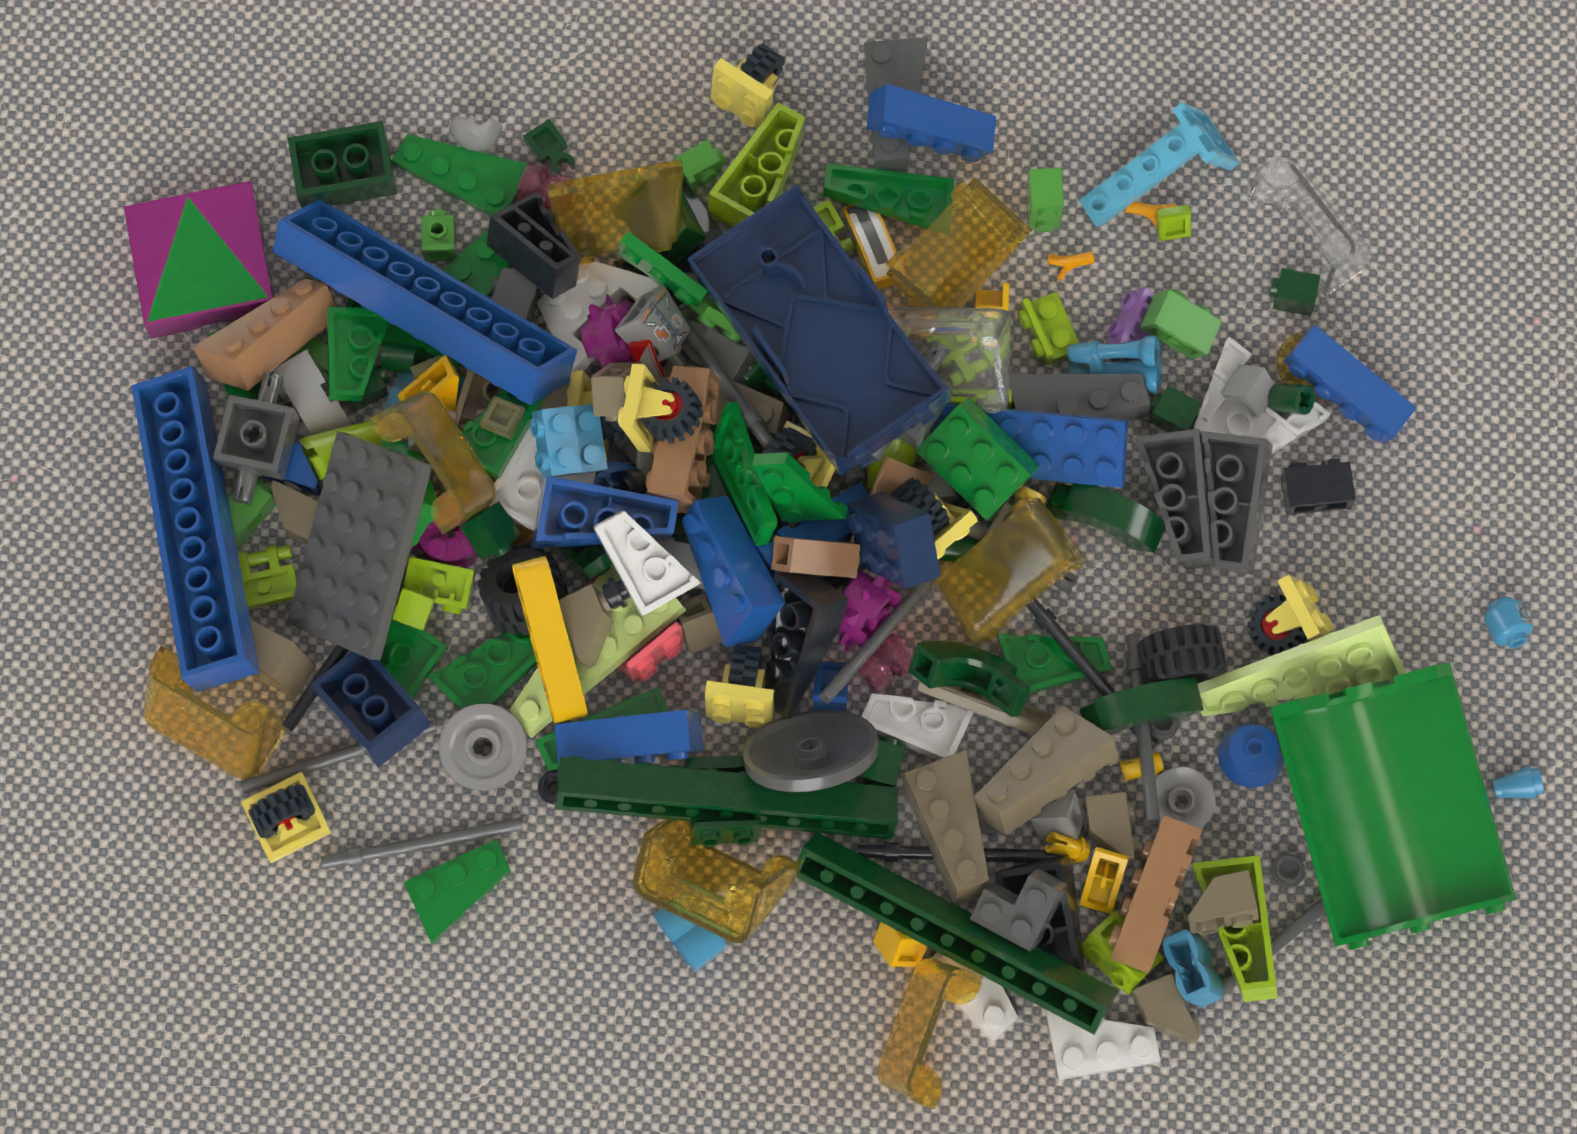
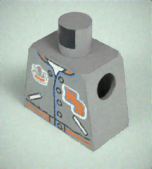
(658, 319)

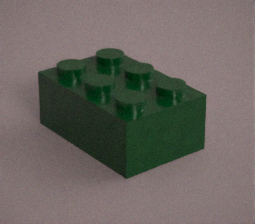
(342, 164)

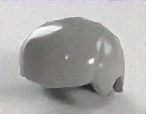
(475, 136)

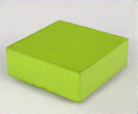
(1173, 222)
(413, 608)

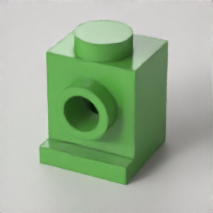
(701, 164)
(441, 246)

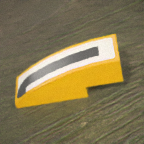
(871, 242)

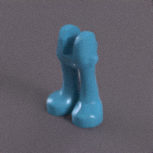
(1091, 356)

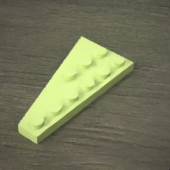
(626, 637)
(1320, 666)

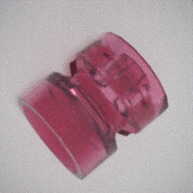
(536, 179)
(885, 663)

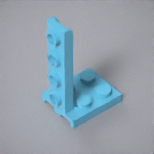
(1191, 137)

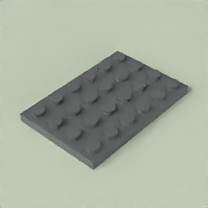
(359, 545)

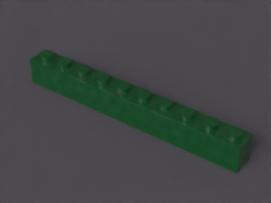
(722, 796)
(952, 933)

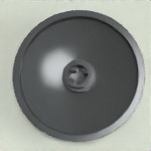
(810, 750)

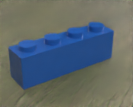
(931, 123)
(1349, 385)

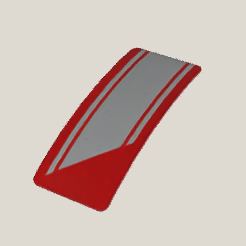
(644, 352)

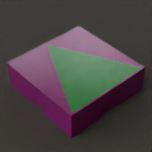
(198, 258)

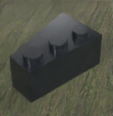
(534, 245)

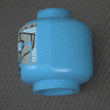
(1508, 622)

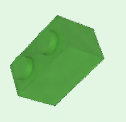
(1044, 199)
(1181, 323)

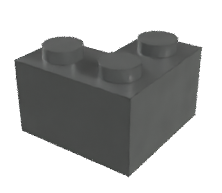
(1021, 916)

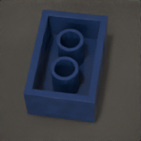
(894, 539)
(370, 706)

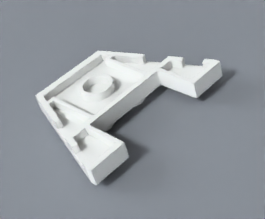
(569, 310)
(1234, 417)

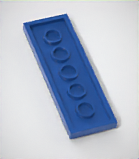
(1066, 444)

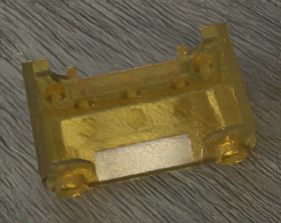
(605, 206)
(958, 249)
(447, 452)
(1008, 570)
(233, 744)
(707, 883)
(914, 1024)

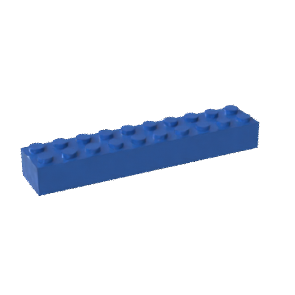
(425, 301)
(194, 530)

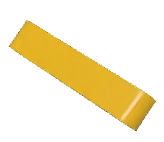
(549, 640)

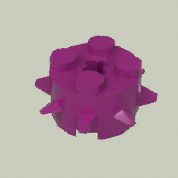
(600, 335)
(441, 549)
(866, 609)

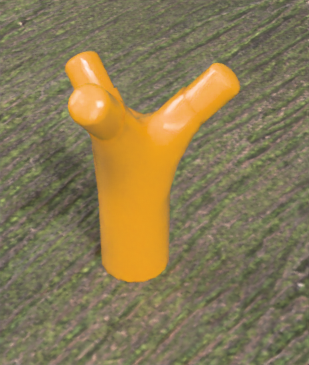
(1147, 210)
(1070, 262)

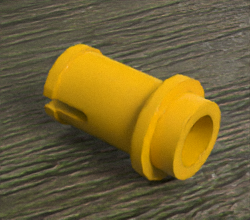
(1132, 770)
(1063, 845)

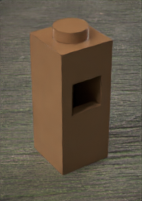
(815, 557)

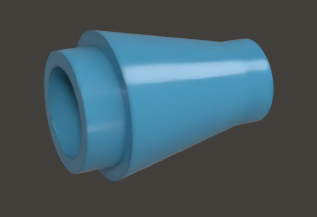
(1519, 784)

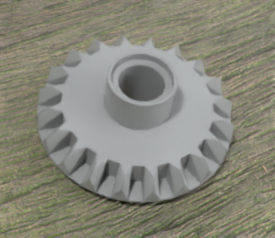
(480, 724)

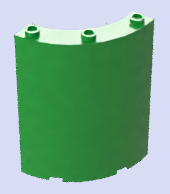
(1393, 805)

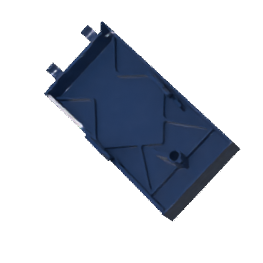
(819, 330)

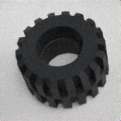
(498, 584)
(1182, 653)

